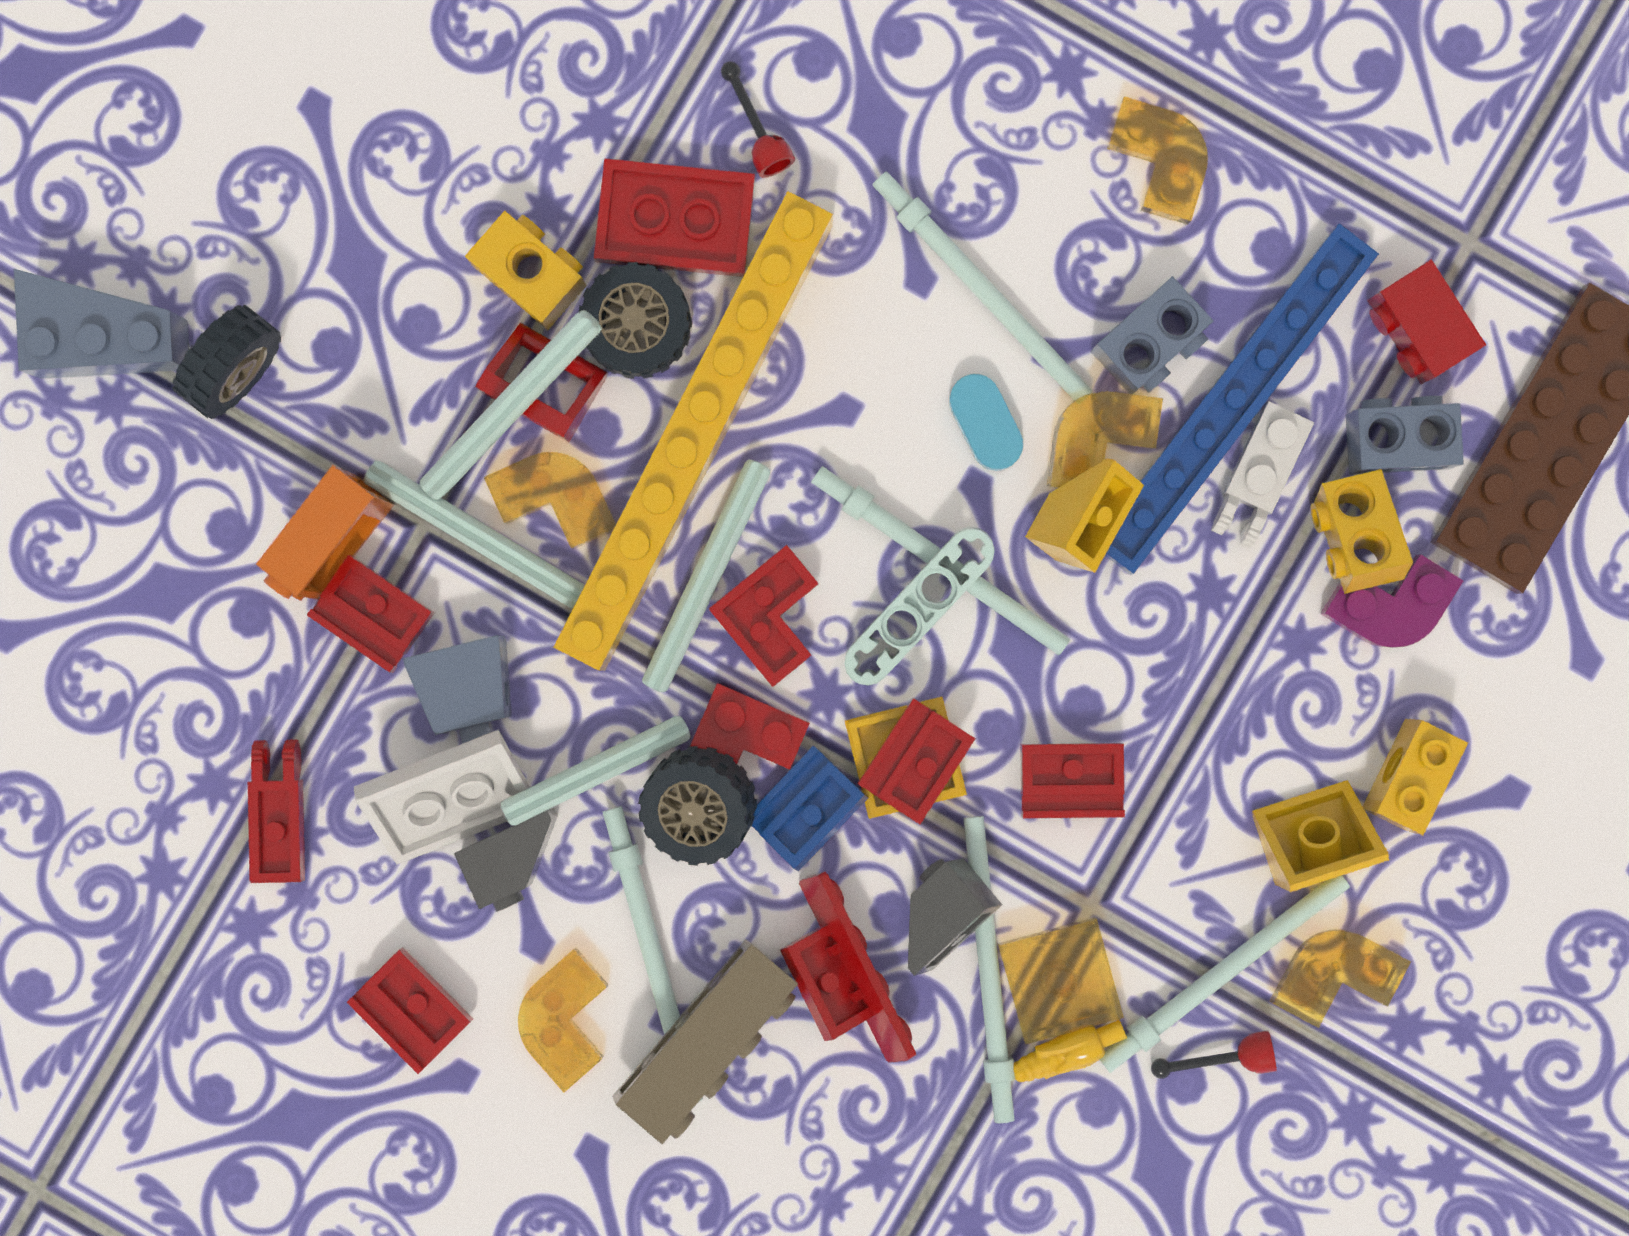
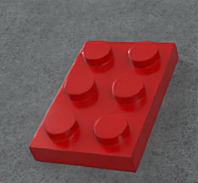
(674, 217)

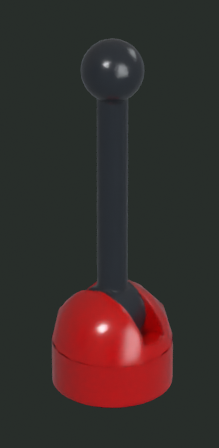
(770, 152)
(1253, 1053)

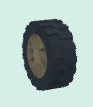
(640, 318)
(226, 361)
(697, 805)

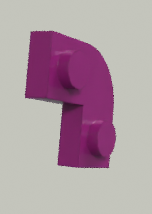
(1399, 617)

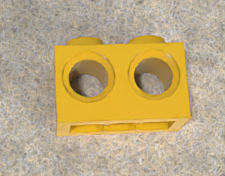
(1374, 530)

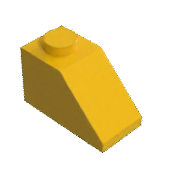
(1085, 515)

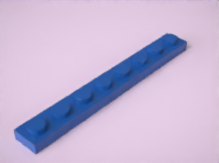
(1240, 393)

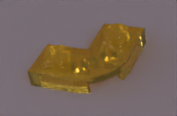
(1175, 150)
(1093, 422)
(558, 482)
(1334, 959)
(547, 1020)

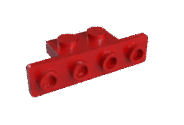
(839, 976)

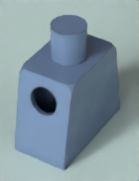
(463, 686)

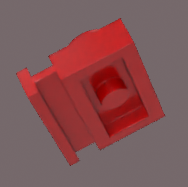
(370, 613)
(916, 761)
(1072, 780)
(410, 1010)

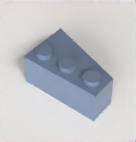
(90, 332)

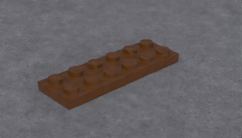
(1545, 446)

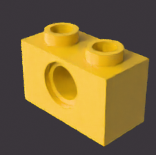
(498, 258)
(1414, 775)

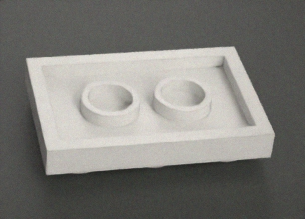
(441, 797)

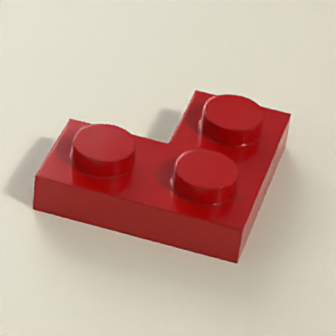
(754, 611)
(743, 723)

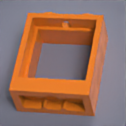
(322, 533)

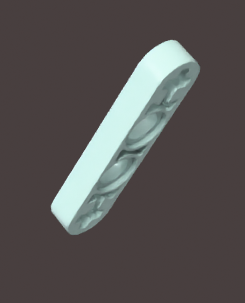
(914, 601)

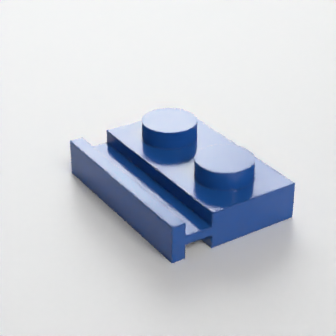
(806, 808)

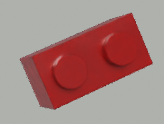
(1425, 323)

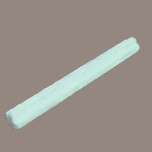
(510, 404)
(474, 534)
(706, 576)

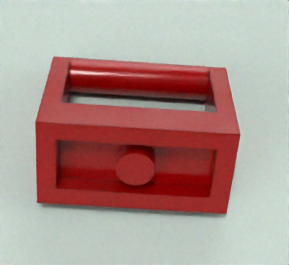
(563, 426)

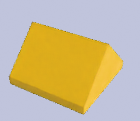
(1317, 837)

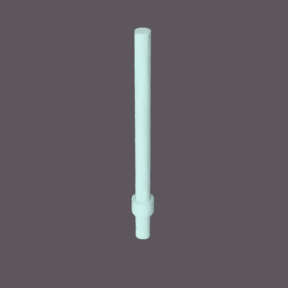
(915, 216)
(859, 504)
(625, 859)
(1145, 1032)
(998, 1066)

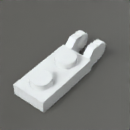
(1263, 469)

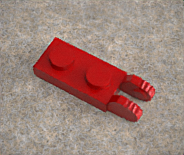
(276, 817)

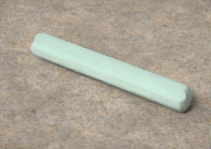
(595, 770)

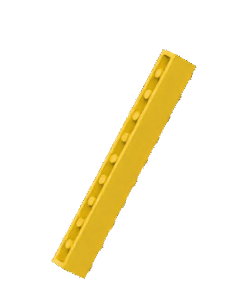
(695, 432)

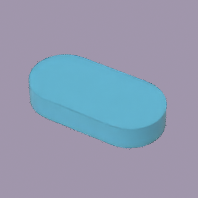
(985, 422)

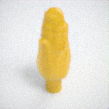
(1068, 1052)

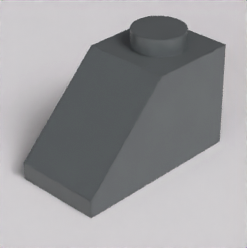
(506, 861)
(946, 912)

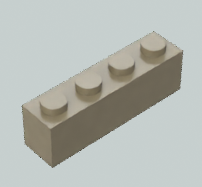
(704, 1043)

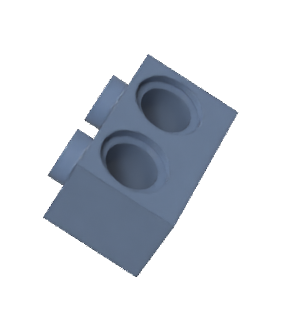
(1146, 330)
(1405, 447)

